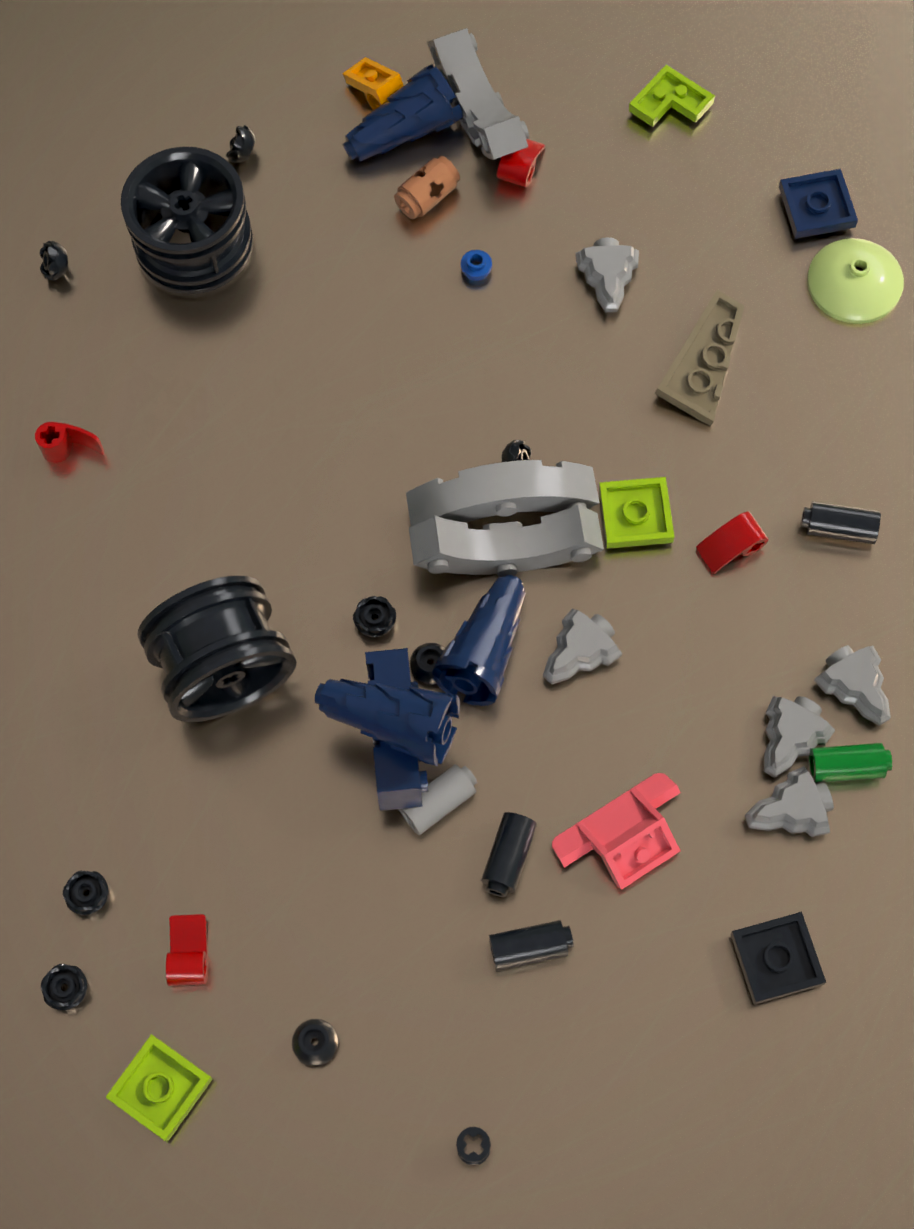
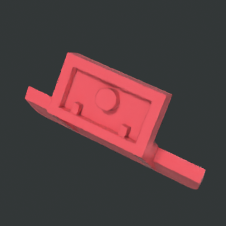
(625, 832)

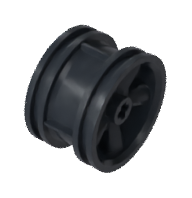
(185, 189)
(216, 648)

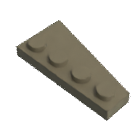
(700, 367)

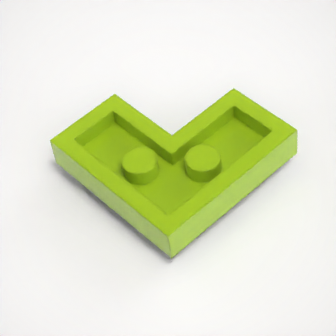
(667, 91)

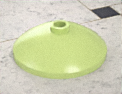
(851, 293)

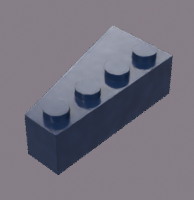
(397, 773)

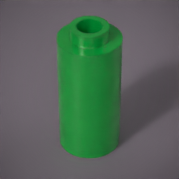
(849, 762)

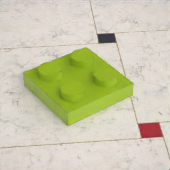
(636, 512)
(159, 1088)

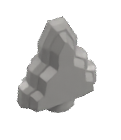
(608, 270)
(581, 646)
(857, 681)
(792, 732)
(795, 806)

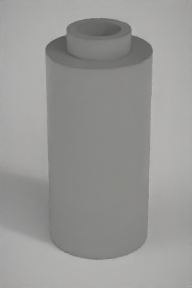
(443, 796)

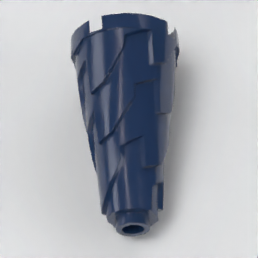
(406, 116)
(482, 646)
(407, 719)

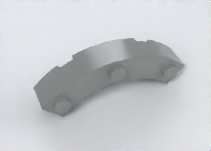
(482, 109)
(504, 490)
(505, 547)

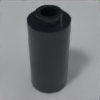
(841, 522)
(508, 854)
(530, 945)

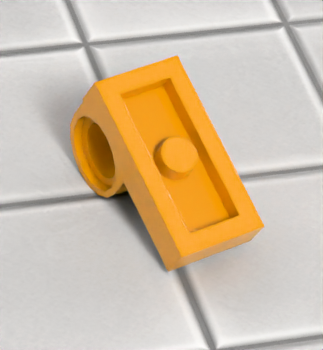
(374, 80)

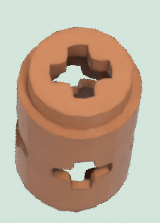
(427, 187)

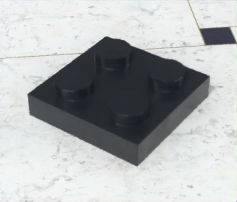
(778, 958)

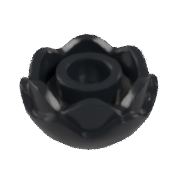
(241, 145)
(54, 260)
(516, 451)
(374, 606)
(419, 661)
(76, 886)
(52, 987)
(315, 1054)

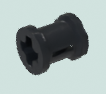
(473, 1158)

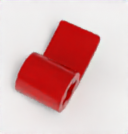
(520, 165)
(57, 438)
(735, 537)
(188, 950)

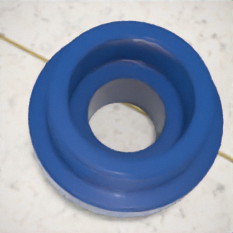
(476, 272)

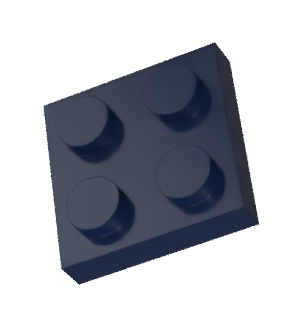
(818, 203)

